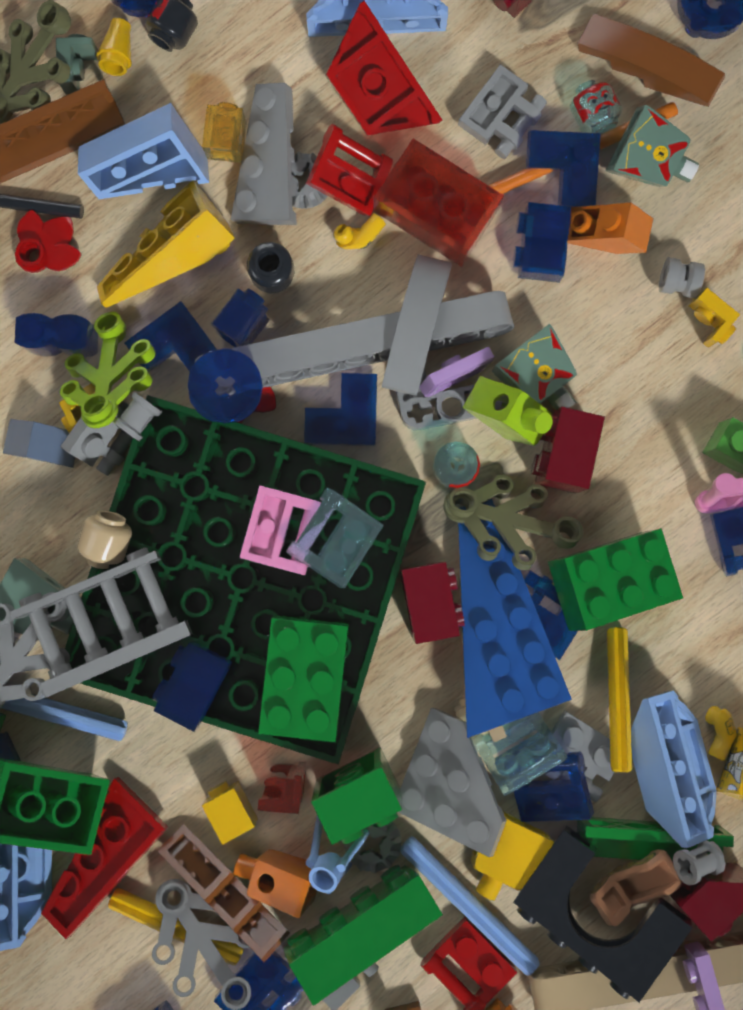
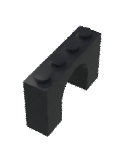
(629, 961)

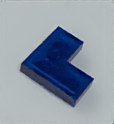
(576, 158)
(174, 333)
(353, 422)

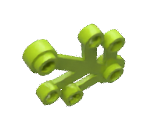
(102, 406)

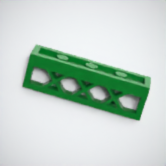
(637, 838)

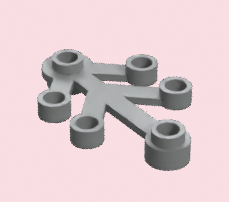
(15, 658)
(197, 938)

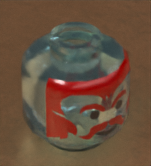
(595, 107)
(451, 477)

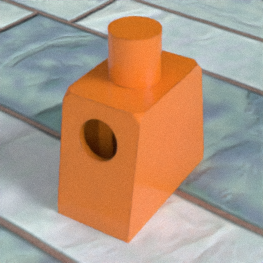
(278, 881)

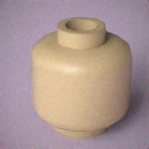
(104, 539)

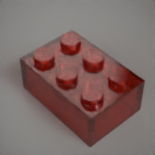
(437, 202)

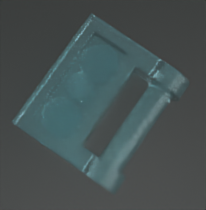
(345, 545)
(524, 760)

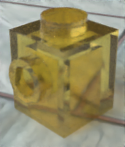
(224, 132)

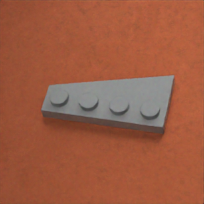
(265, 176)

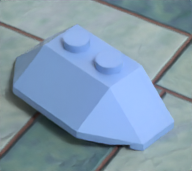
(394, 16)
(673, 769)
(23, 891)

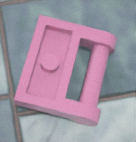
(723, 496)
(269, 528)

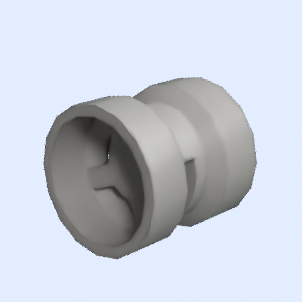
(681, 277)

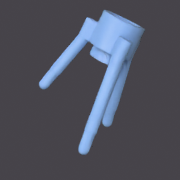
(329, 867)

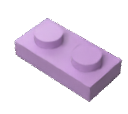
(701, 972)

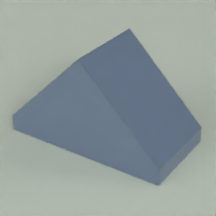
(37, 442)

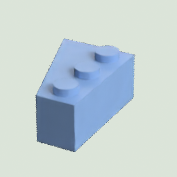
(143, 155)

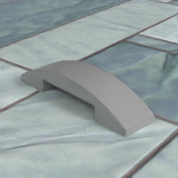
(416, 325)

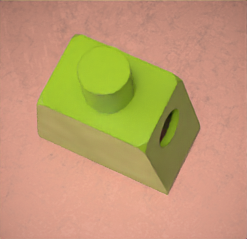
(520, 420)

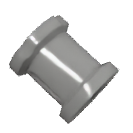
(136, 416)
(699, 862)

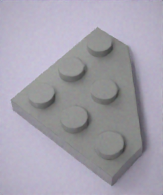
(450, 786)

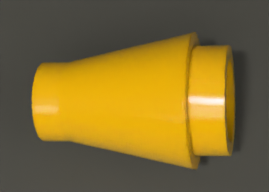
(115, 49)

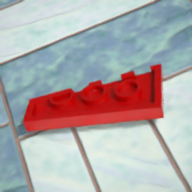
(122, 838)

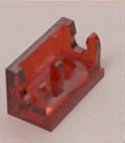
(284, 793)

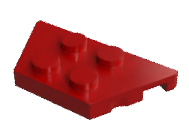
(376, 80)

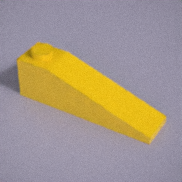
(181, 241)

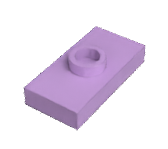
(455, 371)

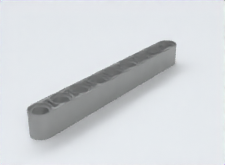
(370, 341)

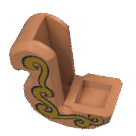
(634, 884)

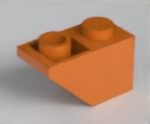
(610, 228)

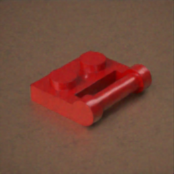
(344, 181)
(476, 957)

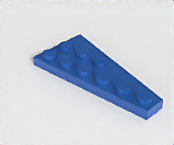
(505, 647)

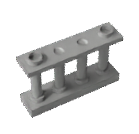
(97, 658)

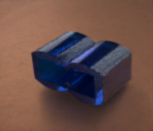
(542, 242)
(241, 318)
(57, 335)
(191, 686)

